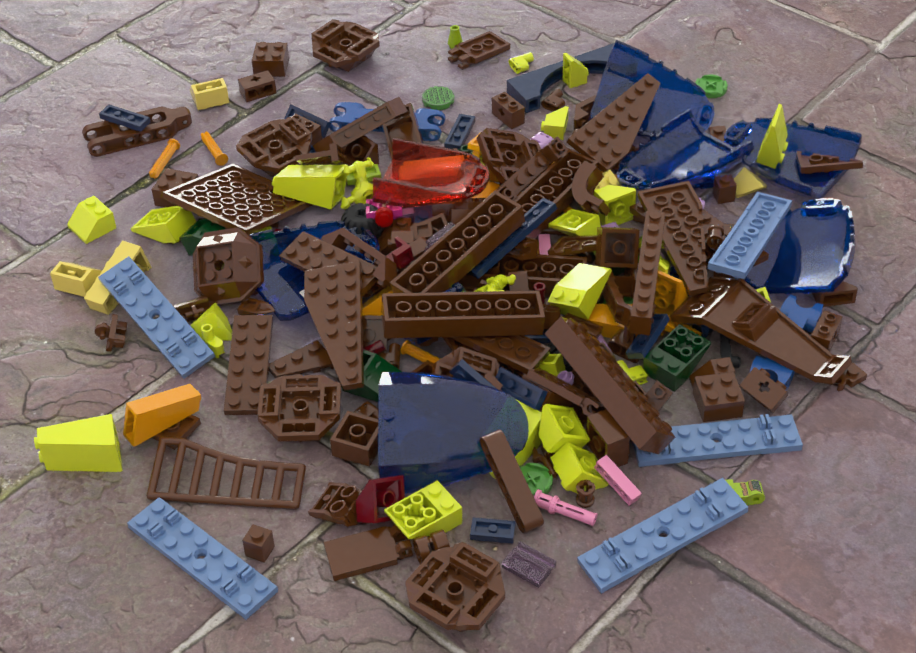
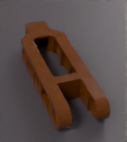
(113, 137)
(615, 290)

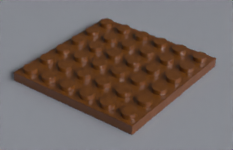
(234, 199)

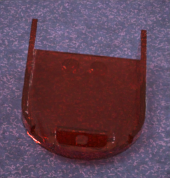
(429, 176)

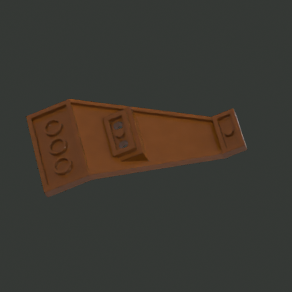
(753, 321)

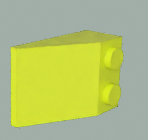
(774, 141)
(165, 224)
(580, 290)

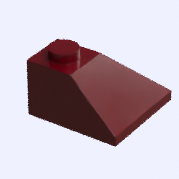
(377, 496)

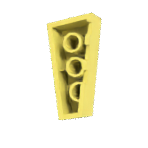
(98, 296)

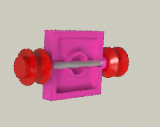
(385, 213)

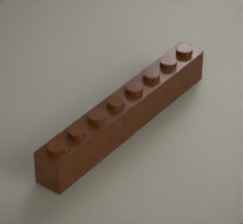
(647, 273)

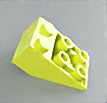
(426, 512)

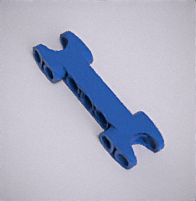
(424, 116)
(807, 320)

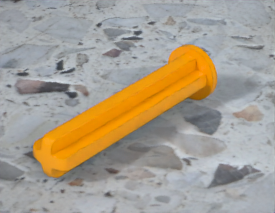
(220, 158)
(163, 159)
(419, 354)

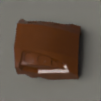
(337, 504)

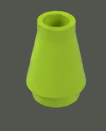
(454, 36)

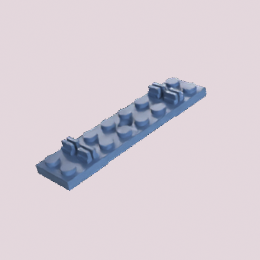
(749, 235)
(170, 331)
(735, 439)
(641, 544)
(220, 570)

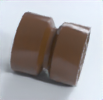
(437, 541)

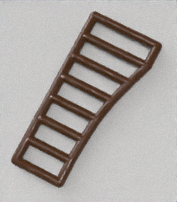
(220, 457)

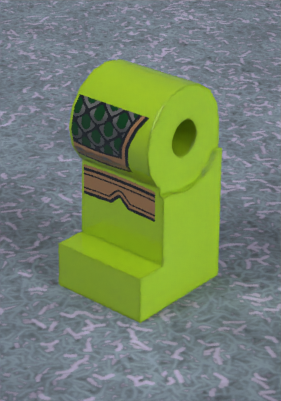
(750, 492)

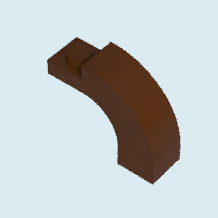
(583, 189)

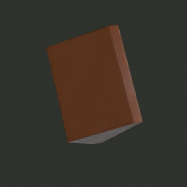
(361, 149)

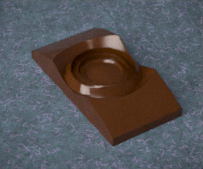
(403, 127)

